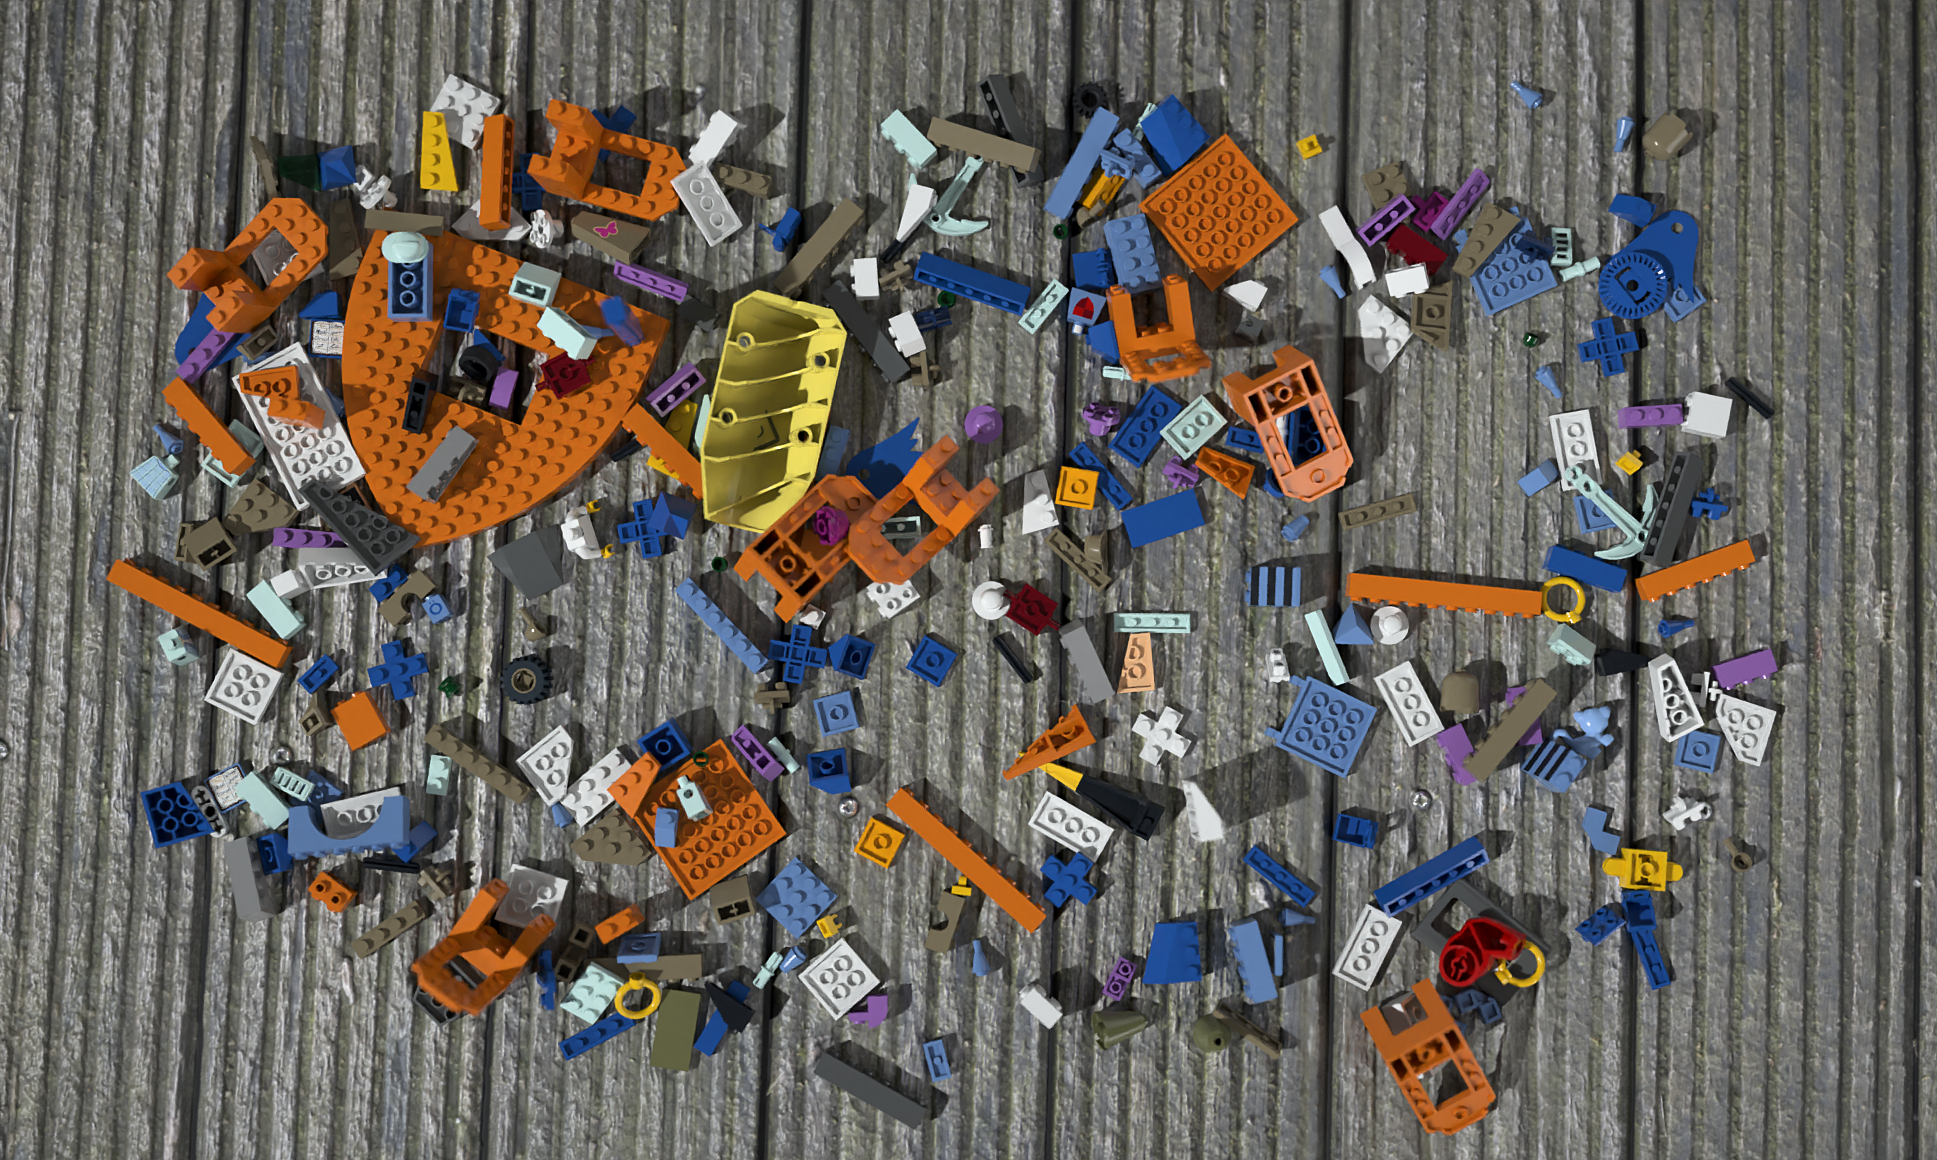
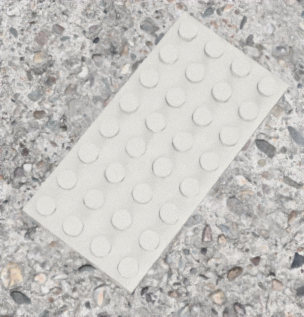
(303, 451)

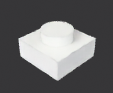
(364, 178)
(813, 616)

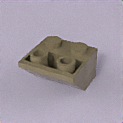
(210, 544)
(732, 900)

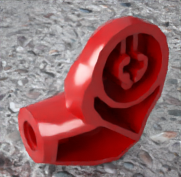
(1475, 948)

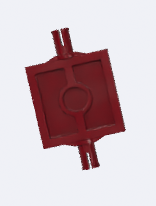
(565, 374)
(1031, 609)

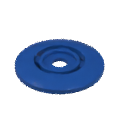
(1649, 277)

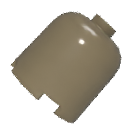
(1665, 137)
(1460, 693)

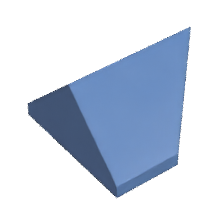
(1352, 629)

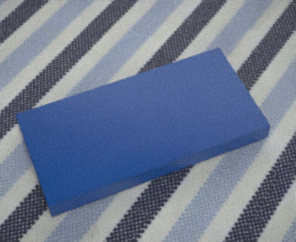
(1143, 426)
(1162, 518)

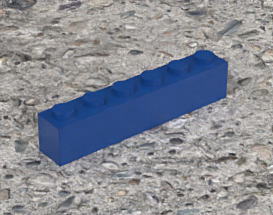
(972, 283)
(622, 321)
(1431, 876)

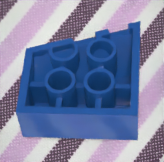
(1172, 134)
(1304, 436)
(173, 815)
(1173, 954)

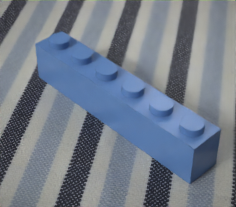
(1081, 163)
(722, 625)

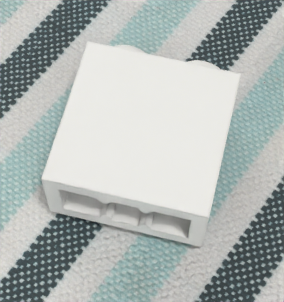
(1706, 415)
(892, 597)
(1042, 1007)

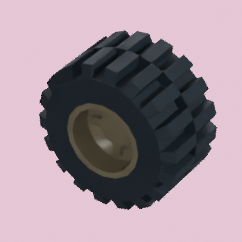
(526, 680)

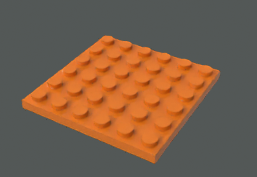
(1218, 212)
(722, 840)

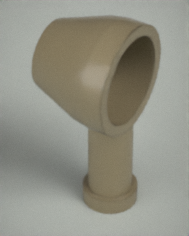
(1086, 216)
(534, 630)
(1741, 857)

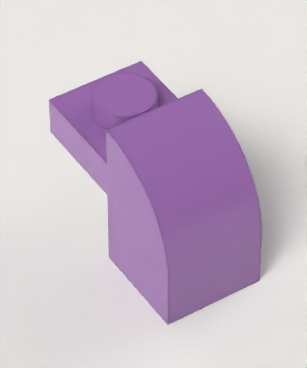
(876, 1010)

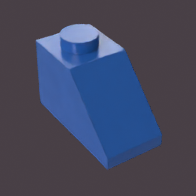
(1632, 209)
(323, 306)
(419, 839)

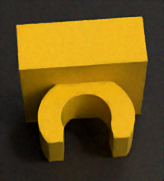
(1309, 147)
(1629, 462)
(961, 888)
(827, 925)

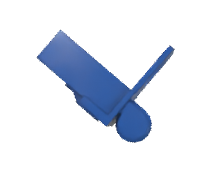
(785, 231)
(462, 310)
(1355, 831)
(1638, 910)

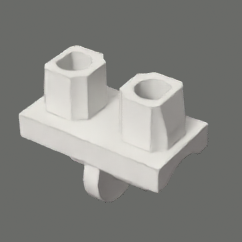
(1277, 666)
(1703, 680)
(1683, 809)

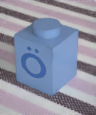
(437, 608)

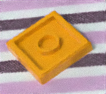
(1077, 487)
(879, 842)

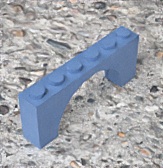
(389, 830)

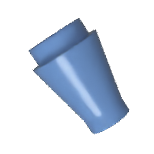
(1295, 528)
(793, 959)

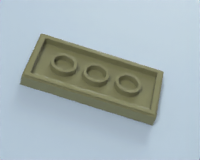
(675, 1029)

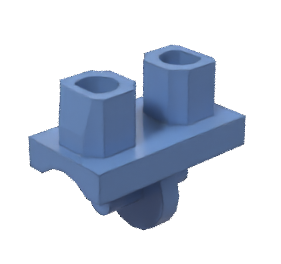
(1114, 164)

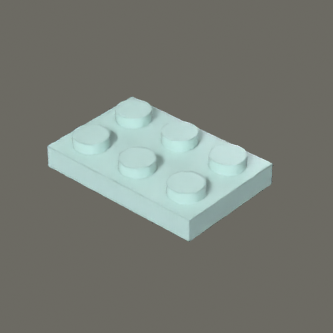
(1193, 427)
(250, 441)
(592, 992)

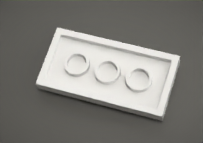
(706, 203)
(1575, 446)
(1408, 703)
(589, 793)
(355, 814)
(1070, 826)
(1366, 947)

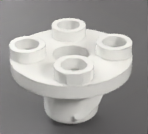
(379, 195)
(544, 228)
(989, 602)
(1389, 625)

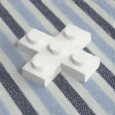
(1161, 735)

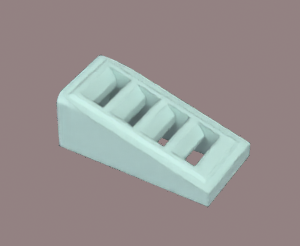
(1567, 261)
(281, 779)

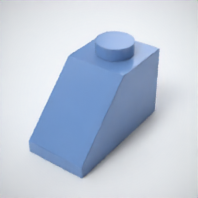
(666, 826)

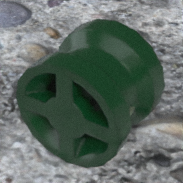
(450, 687)

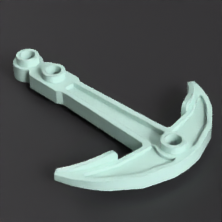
(946, 224)
(1617, 514)

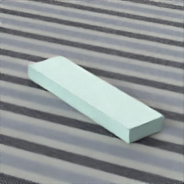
(1151, 623)
(1327, 647)

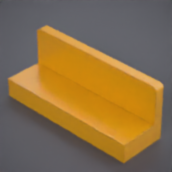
(1100, 188)

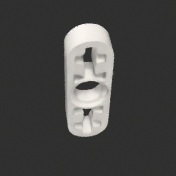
(222, 820)

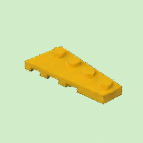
(436, 157)
(679, 427)

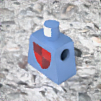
(1084, 309)

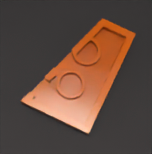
(274, 382)
(1226, 470)
(634, 783)

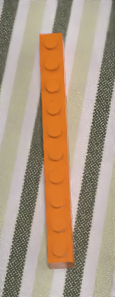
(1443, 594)
(199, 613)
(966, 860)

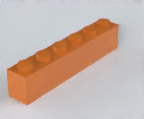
(497, 172)
(208, 426)
(665, 447)
(1694, 570)

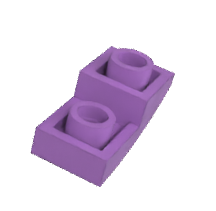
(503, 388)
(1119, 978)

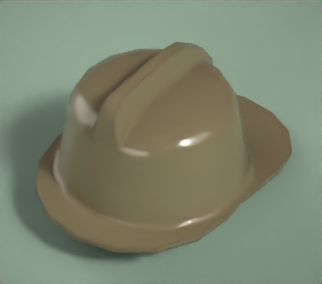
(1096, 549)

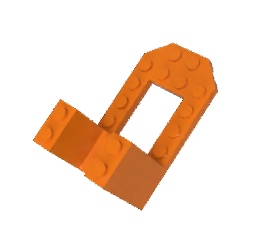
(575, 155)
(238, 300)
(1158, 340)
(1277, 394)
(938, 496)
(785, 564)
(483, 949)
(1424, 1048)

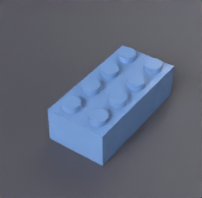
(1133, 255)
(411, 290)
(1253, 960)

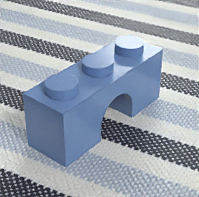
(1144, 169)
(832, 452)

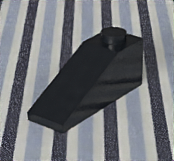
(419, 400)
(1619, 661)
(732, 1010)

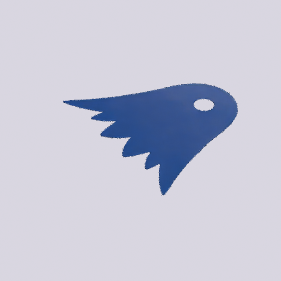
(1671, 250)
(197, 330)
(887, 462)

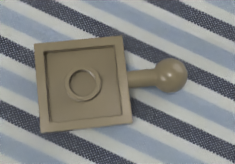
(1386, 184)

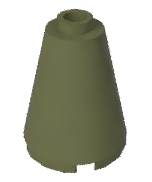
(1116, 1026)
(1211, 1034)

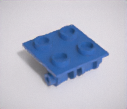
(1093, 270)
(1600, 925)

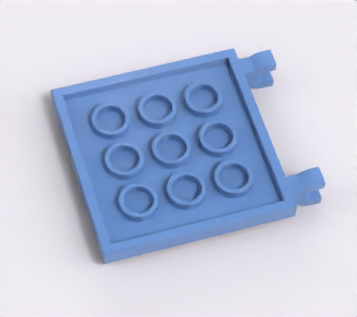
(1506, 273)
(1324, 726)

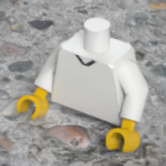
(580, 533)

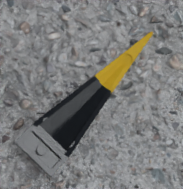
(1126, 807)

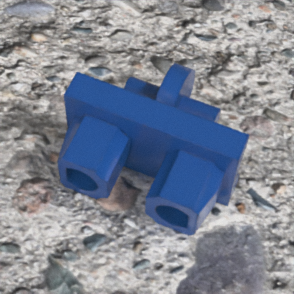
(1715, 507)

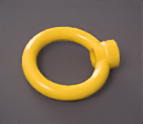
(1572, 616)
(1505, 976)
(637, 981)

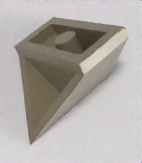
(315, 717)

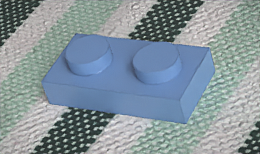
(937, 1060)

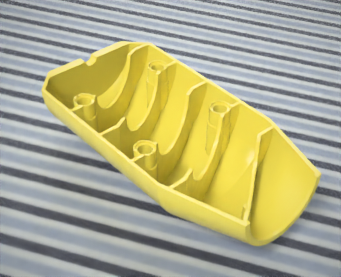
(773, 374)

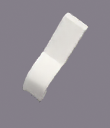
(1348, 246)

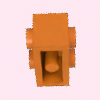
(332, 891)

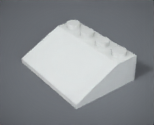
(1203, 820)

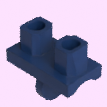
(1534, 248)
(933, 319)

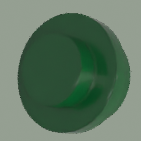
(946, 298)

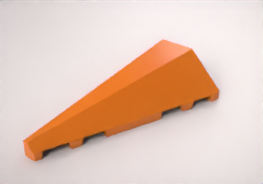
(1064, 738)

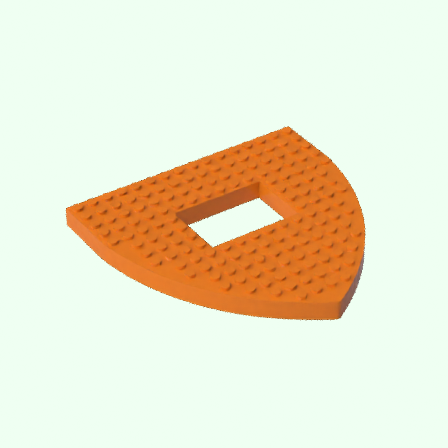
(512, 463)

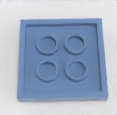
(796, 897)

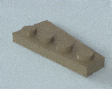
(1484, 237)
(344, 241)

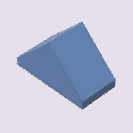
(1538, 477)

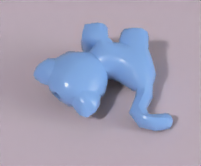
(1593, 722)

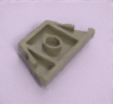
(1432, 315)

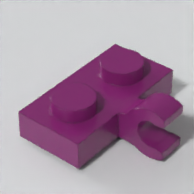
(1428, 210)

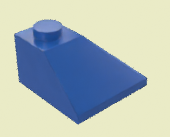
(1103, 341)
(829, 771)

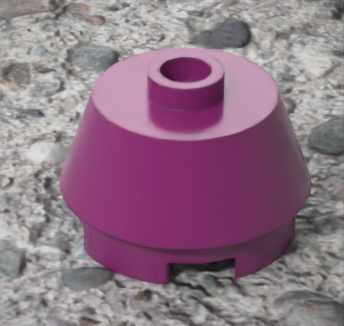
(830, 525)

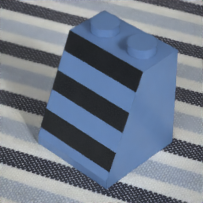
(1273, 587)
(1553, 765)

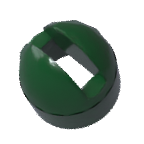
(1057, 234)
(1530, 339)
(716, 564)
(700, 755)

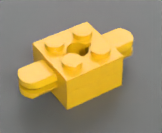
(1642, 869)

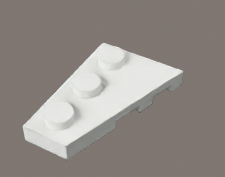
(1038, 504)

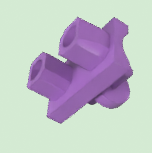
(1180, 475)

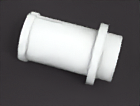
(985, 536)

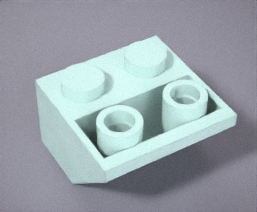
(535, 285)
(1572, 645)

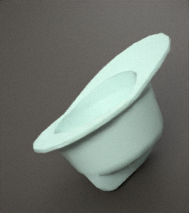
(405, 247)

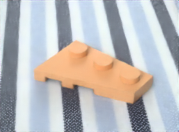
(1138, 665)

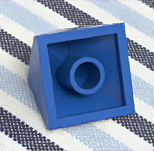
(337, 167)
(672, 515)
(851, 656)
(274, 854)

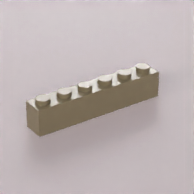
(983, 144)
(818, 249)
(1509, 729)
(479, 763)
(668, 966)

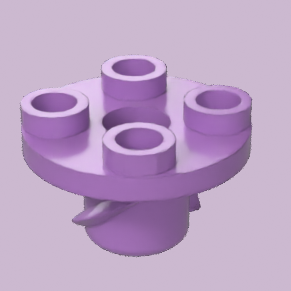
(1100, 418)
(983, 424)

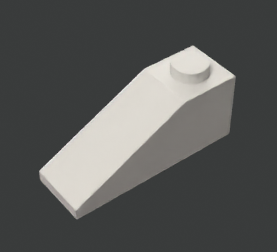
(916, 209)

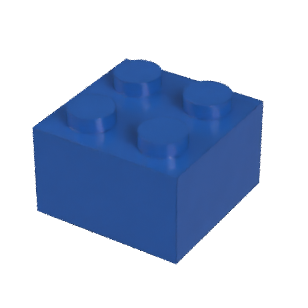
(666, 743)

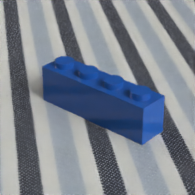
(1584, 569)

